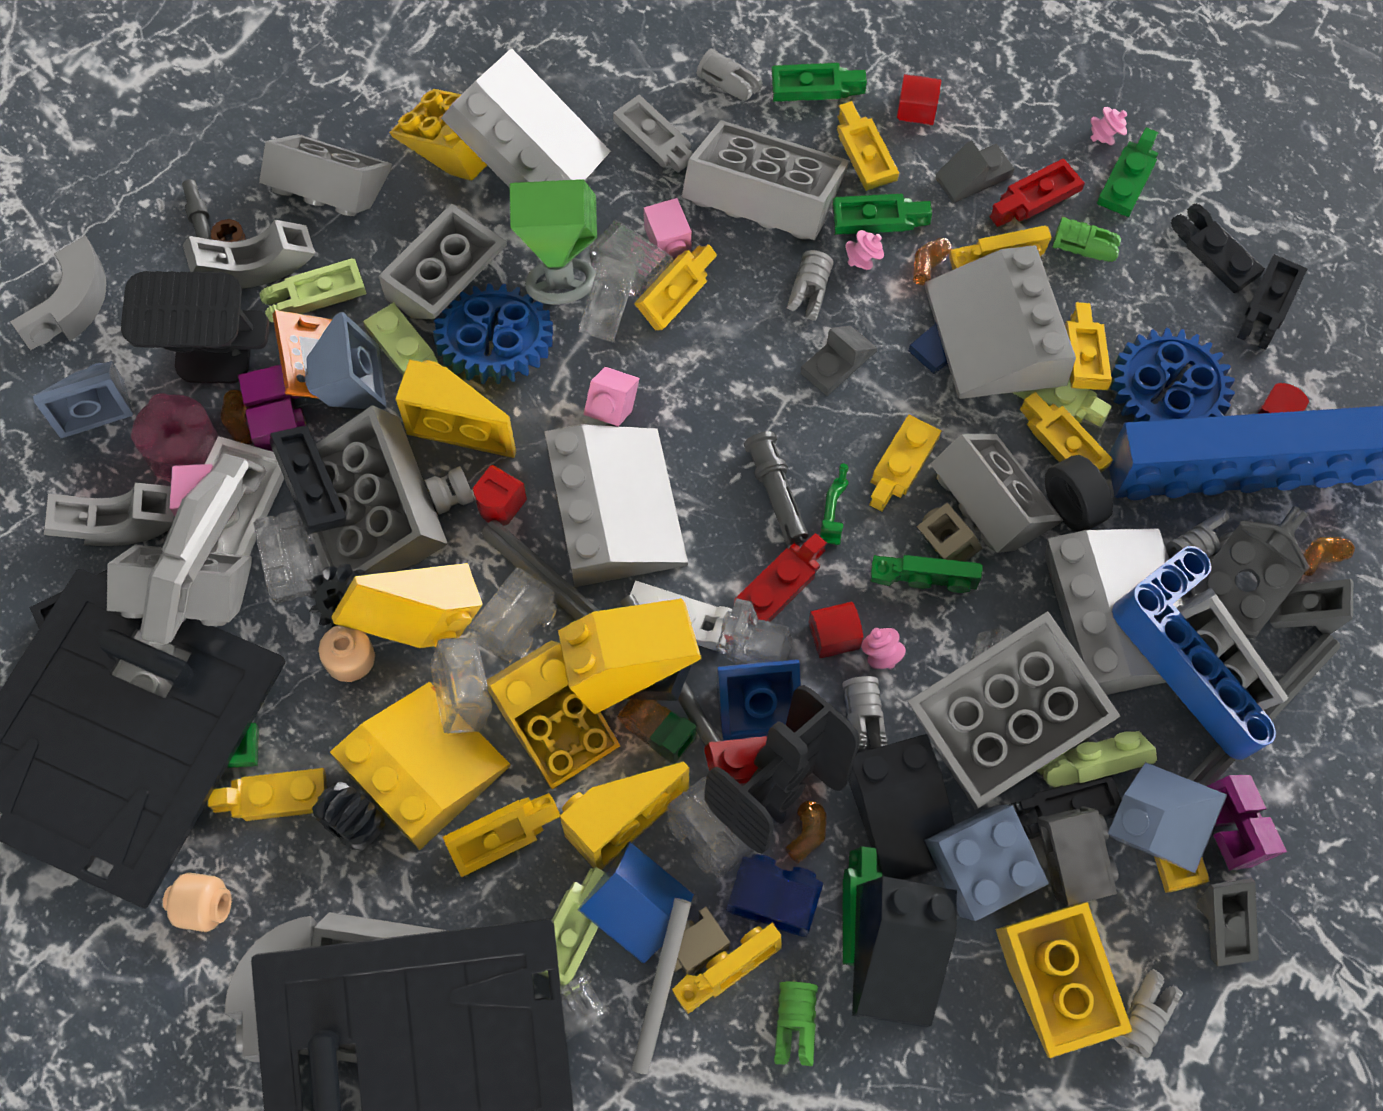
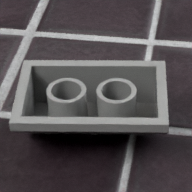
(323, 173)
(439, 264)
(994, 491)
(212, 597)
(1229, 643)

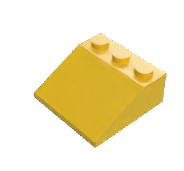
(416, 768)

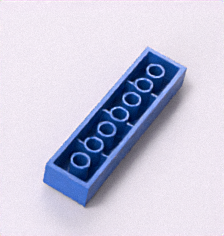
(1248, 452)

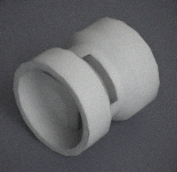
(440, 492)

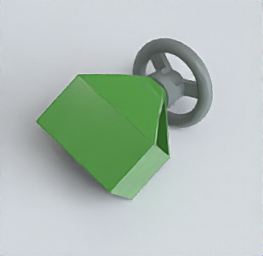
(557, 225)

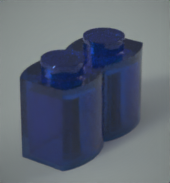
(775, 895)

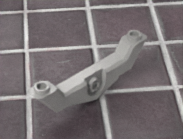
(190, 541)

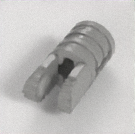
(728, 75)
(811, 282)
(1202, 536)
(865, 709)
(1148, 1018)

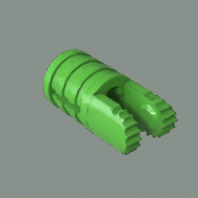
(1086, 240)
(796, 1014)

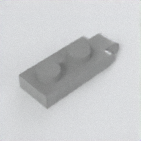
(653, 133)

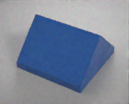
(755, 697)
(634, 902)

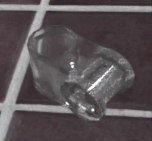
(576, 1015)

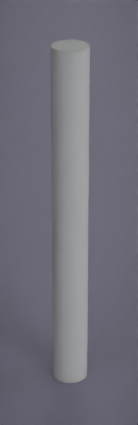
(661, 986)

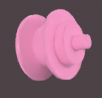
(1108, 126)
(864, 250)
(883, 648)

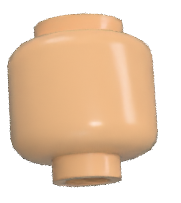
(346, 653)
(197, 902)

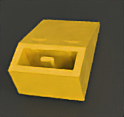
(434, 140)
(549, 716)

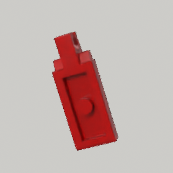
(1037, 193)
(784, 578)

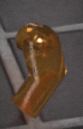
(928, 257)
(234, 417)
(1327, 550)
(813, 831)

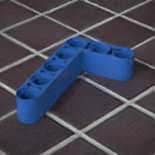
(1187, 660)

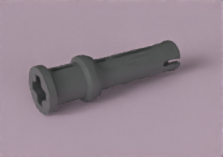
(772, 472)

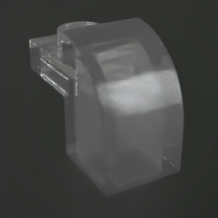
(751, 640)

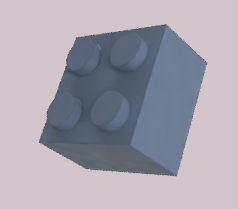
(987, 861)

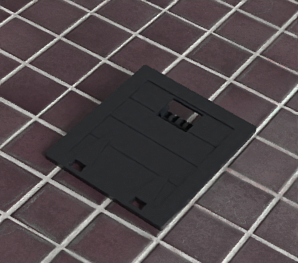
(107, 764)
(431, 1017)

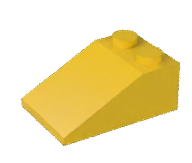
(450, 411)
(411, 604)
(626, 650)
(620, 811)
(1064, 979)

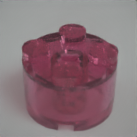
(173, 433)

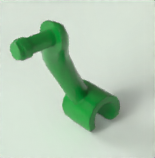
(831, 530)

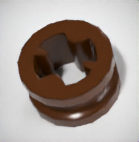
(226, 227)

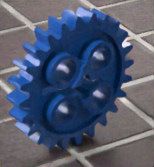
(518, 339)
(1146, 363)

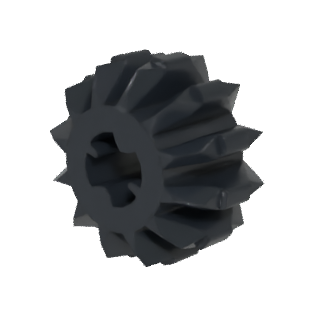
(328, 588)
(348, 816)

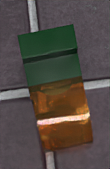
(658, 727)

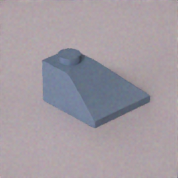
(346, 367)
(85, 400)
(1167, 816)

